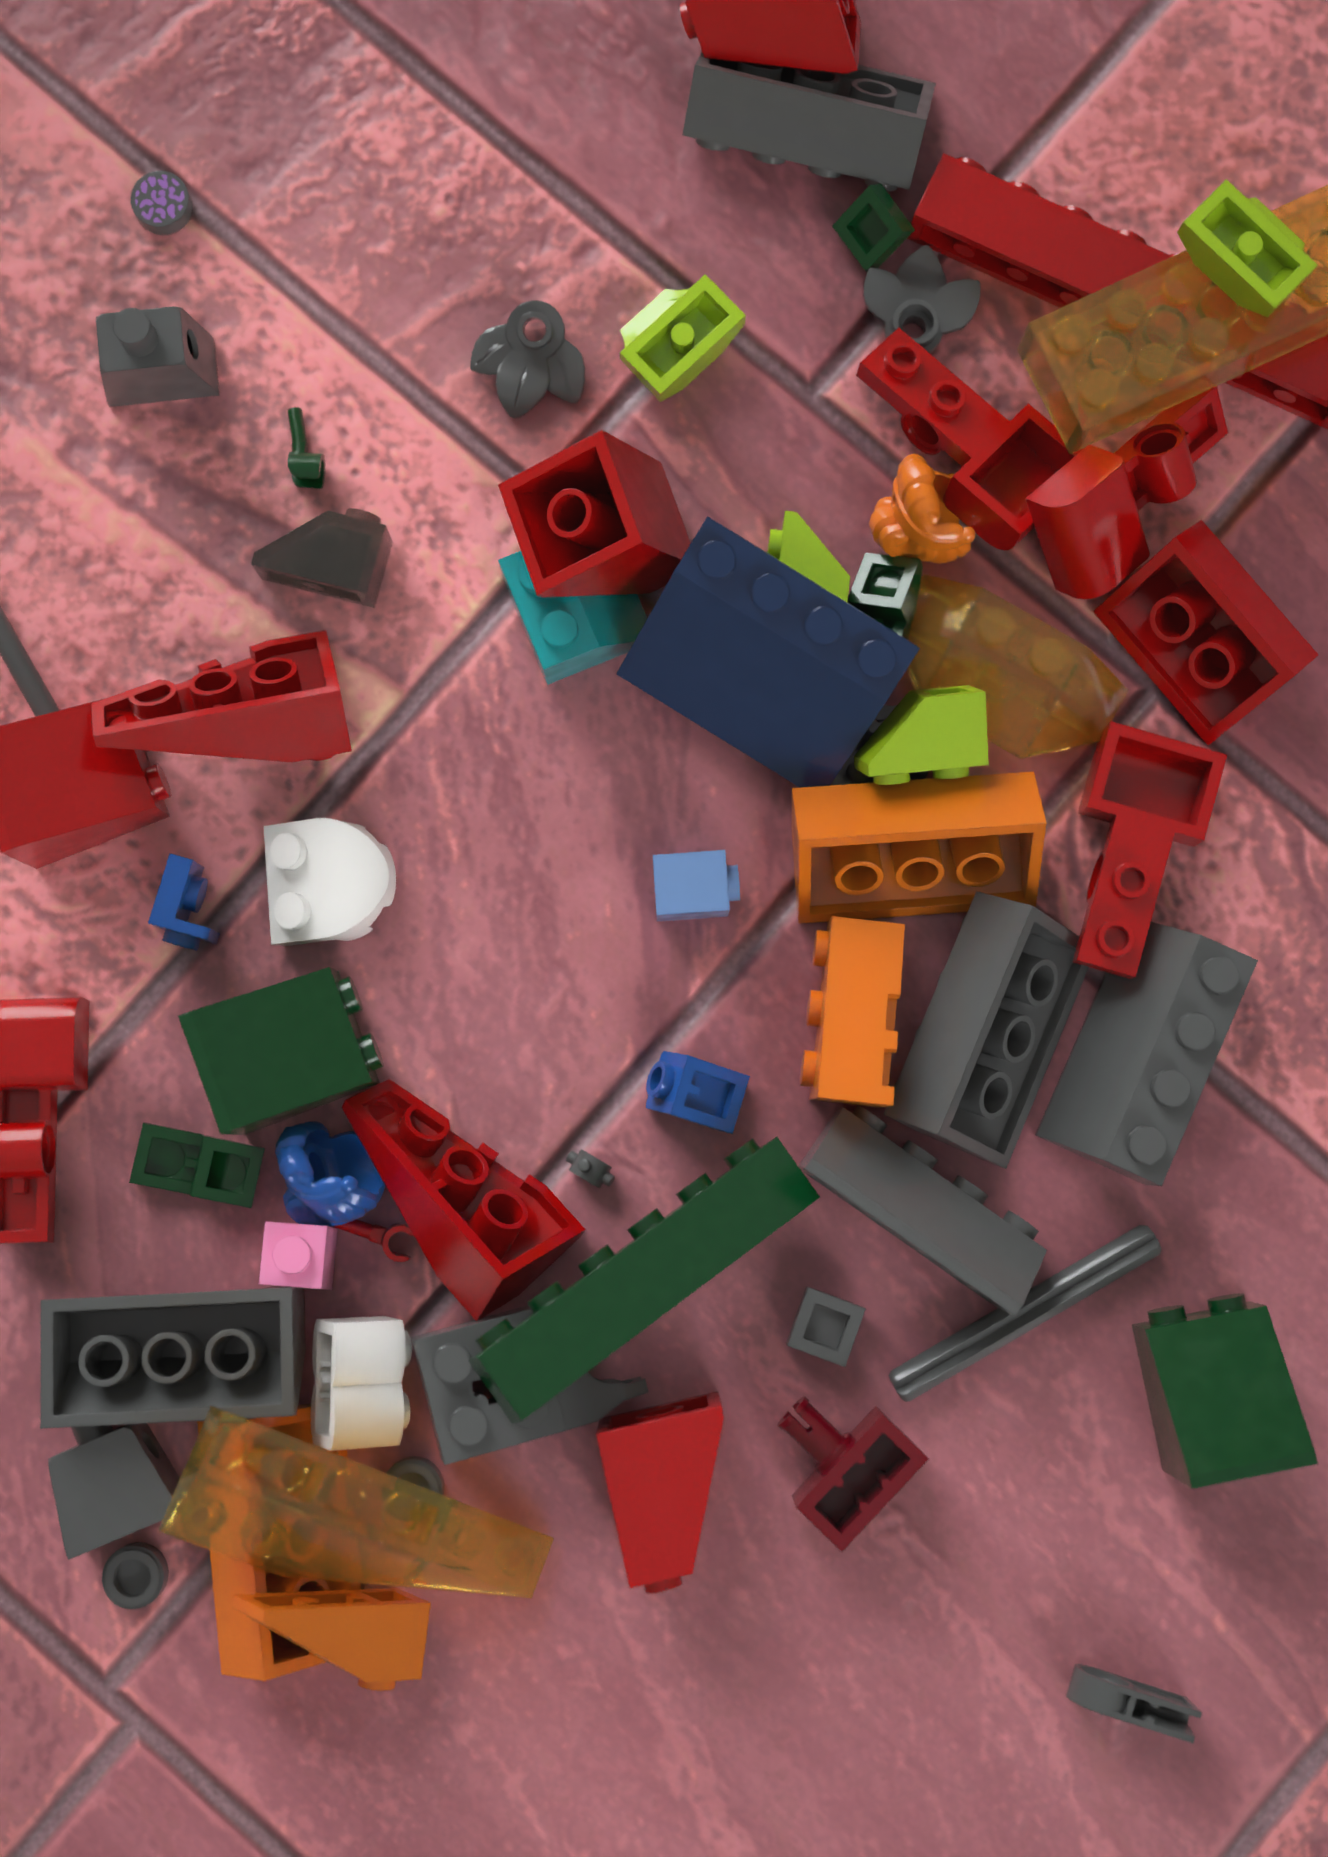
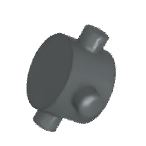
(590, 1168)

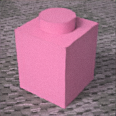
(298, 1255)

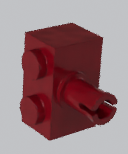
(853, 1470)

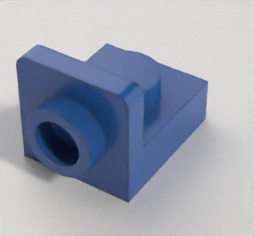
(179, 893)
(696, 1091)

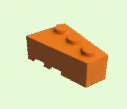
(854, 1012)

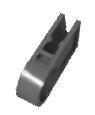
(1132, 1701)

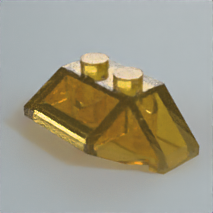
(1037, 681)

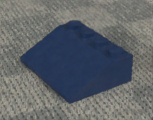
(766, 658)

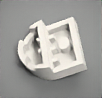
(325, 880)

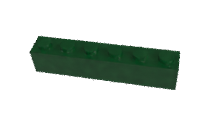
(642, 1280)

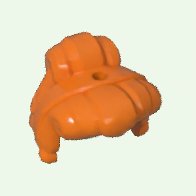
(915, 517)

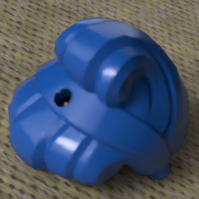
(326, 1175)

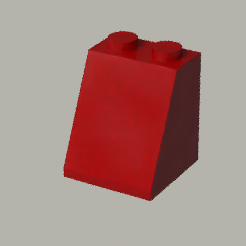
(777, 32)
(596, 520)
(67, 792)
(659, 1484)

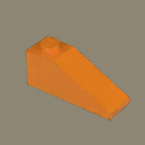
(361, 1631)

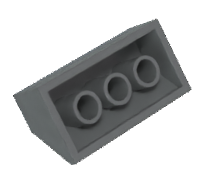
(831, 121)
(990, 1029)
(1147, 1054)
(925, 1209)
(171, 1356)

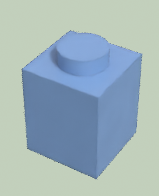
(694, 885)

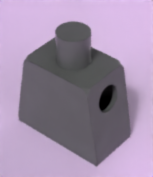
(150, 358)
(110, 1485)

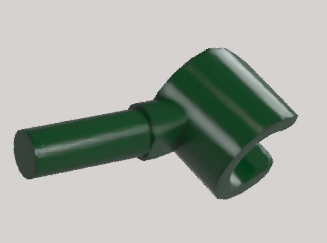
(305, 467)

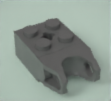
(470, 1423)

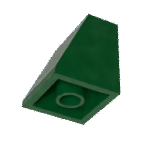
(281, 1050)
(1220, 1393)

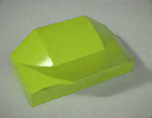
(1245, 250)
(679, 336)

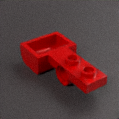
(997, 456)
(1092, 504)
(1150, 795)
(40, 1054)

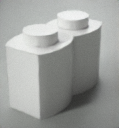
(359, 1382)

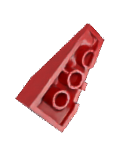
(266, 707)
(468, 1213)

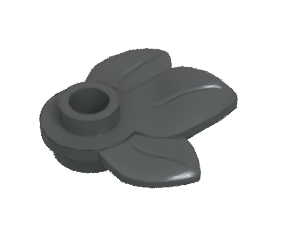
(921, 297)
(527, 367)

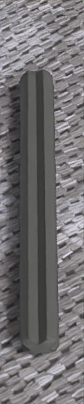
(1041, 1304)

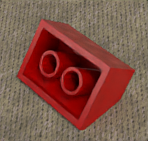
(1205, 632)

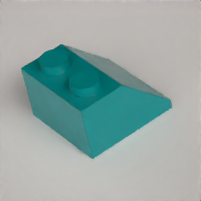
(572, 630)

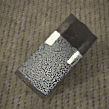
(330, 556)

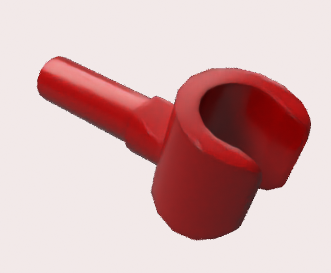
(378, 1235)

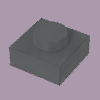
(825, 1326)

